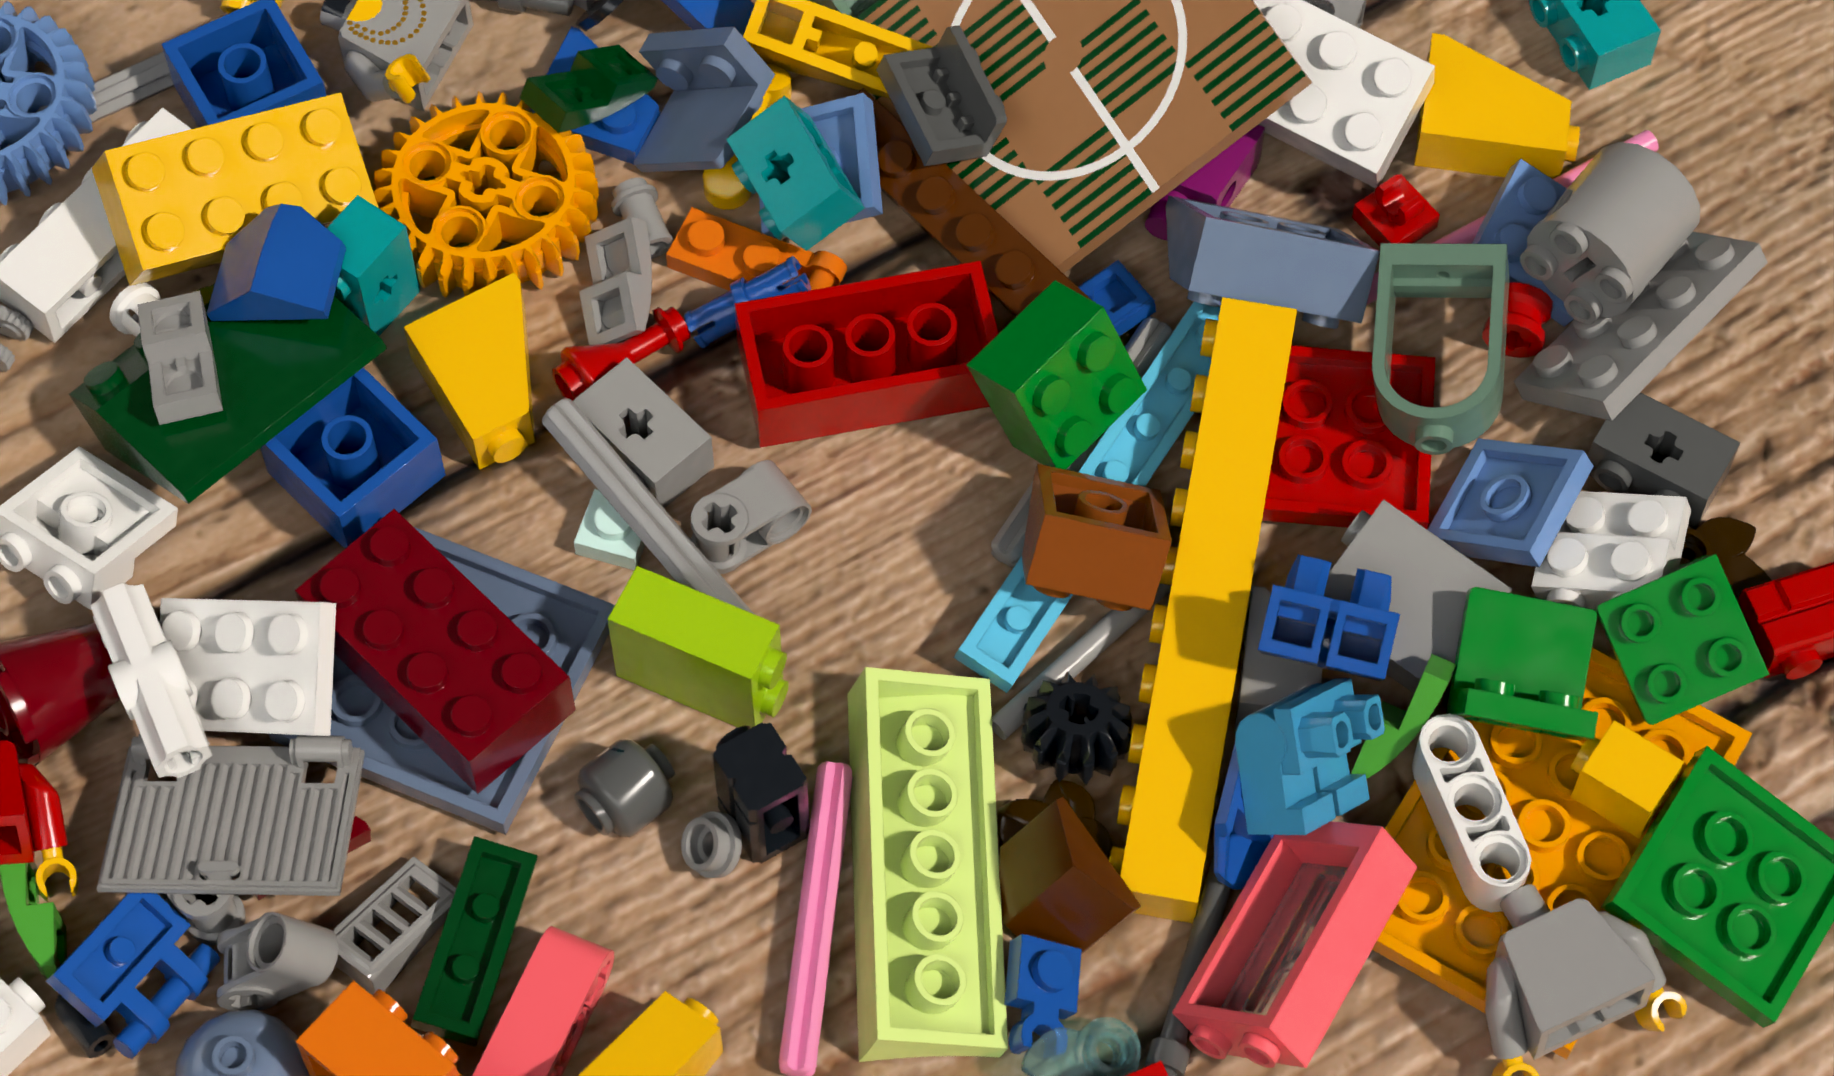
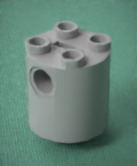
(1612, 231)

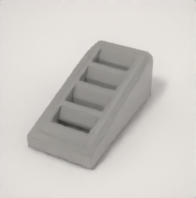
(395, 954)

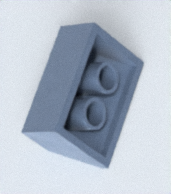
(1268, 261)

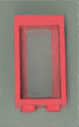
(1294, 944)

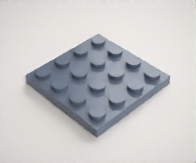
(554, 616)

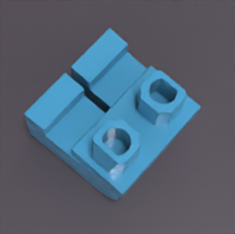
(1297, 757)

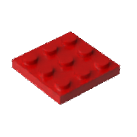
(1334, 447)

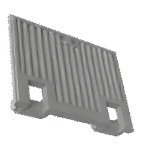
(235, 818)

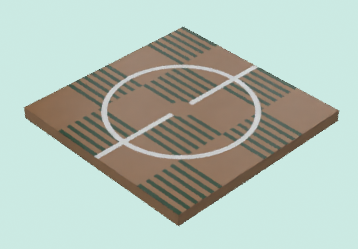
(1104, 102)

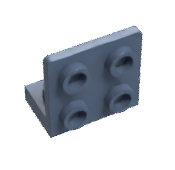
(715, 93)

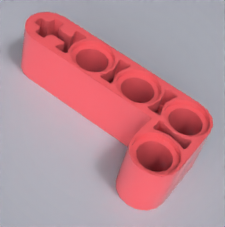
(548, 1007)

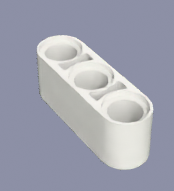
(1471, 783)

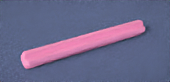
(815, 920)

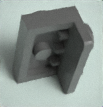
(944, 99)

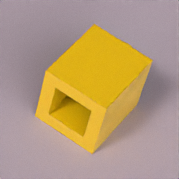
(1624, 777)

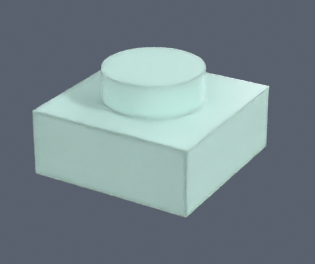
(607, 535)

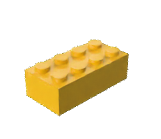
(192, 191)

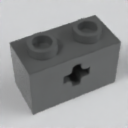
(1687, 453)

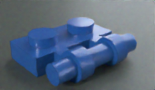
(119, 954)

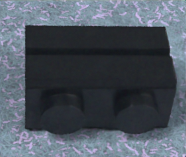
(761, 790)

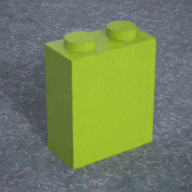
(697, 650)

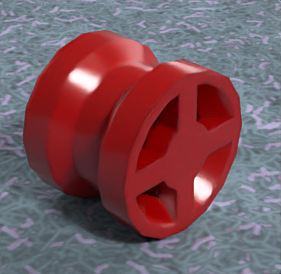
(1527, 312)

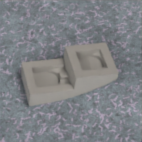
(622, 282)
(179, 357)

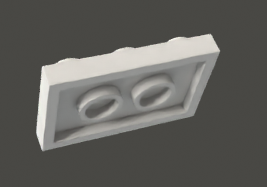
(256, 662)

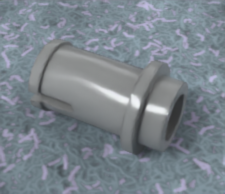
(638, 200)

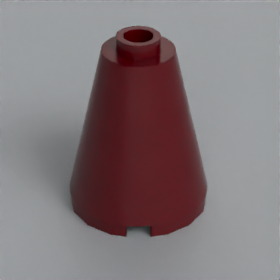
(52, 688)

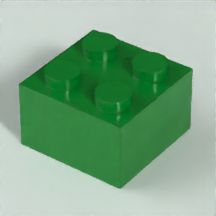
(1057, 376)

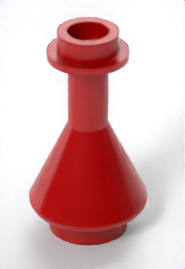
(588, 363)

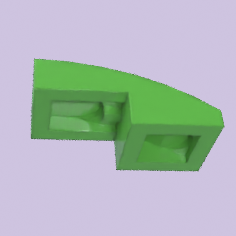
(1404, 725)
(36, 923)

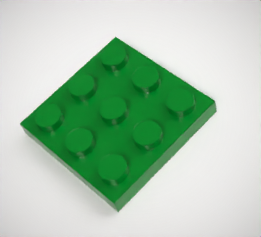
(1731, 887)

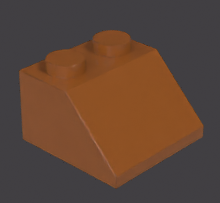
(1095, 539)

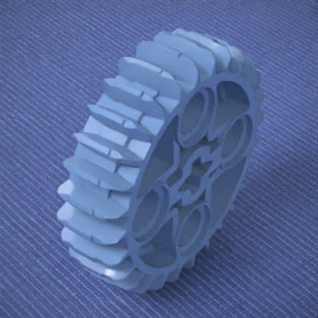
(42, 137)

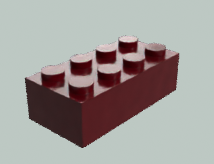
(439, 651)

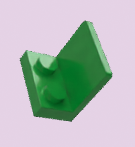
(1681, 639)
(1524, 664)

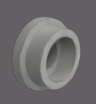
(712, 844)

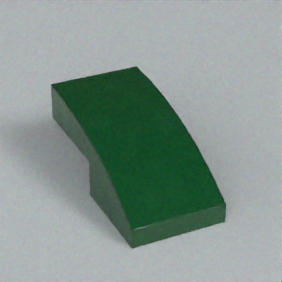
(593, 89)

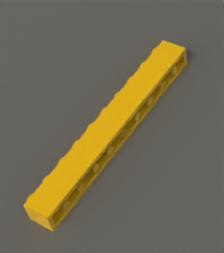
(1206, 608)

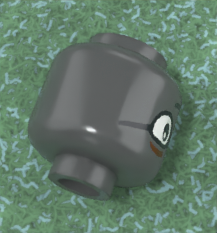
(625, 788)

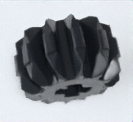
(1076, 728)

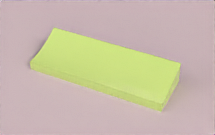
(925, 867)

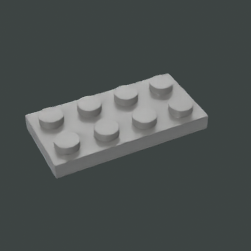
(1609, 362)

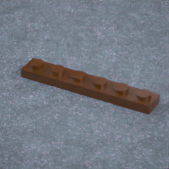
(960, 218)

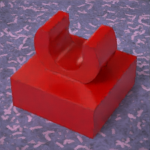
(1395, 213)

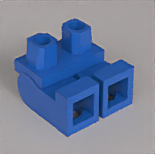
(1327, 631)

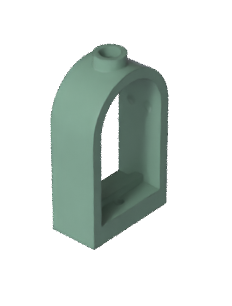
(1441, 272)

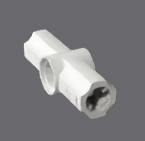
(151, 680)

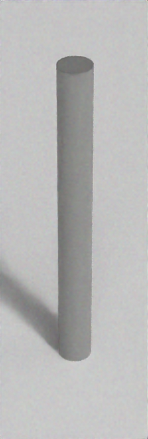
(1073, 660)

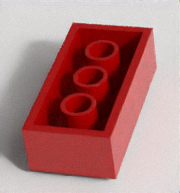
(865, 352)

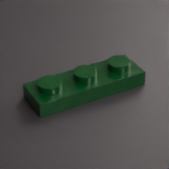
(474, 941)

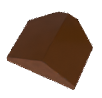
(1061, 882)

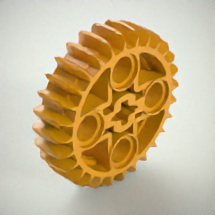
(488, 194)

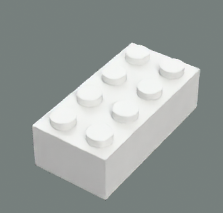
(1359, 95)

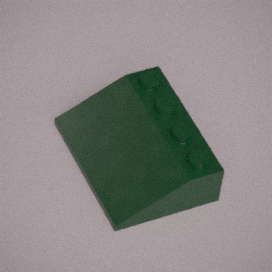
(266, 381)

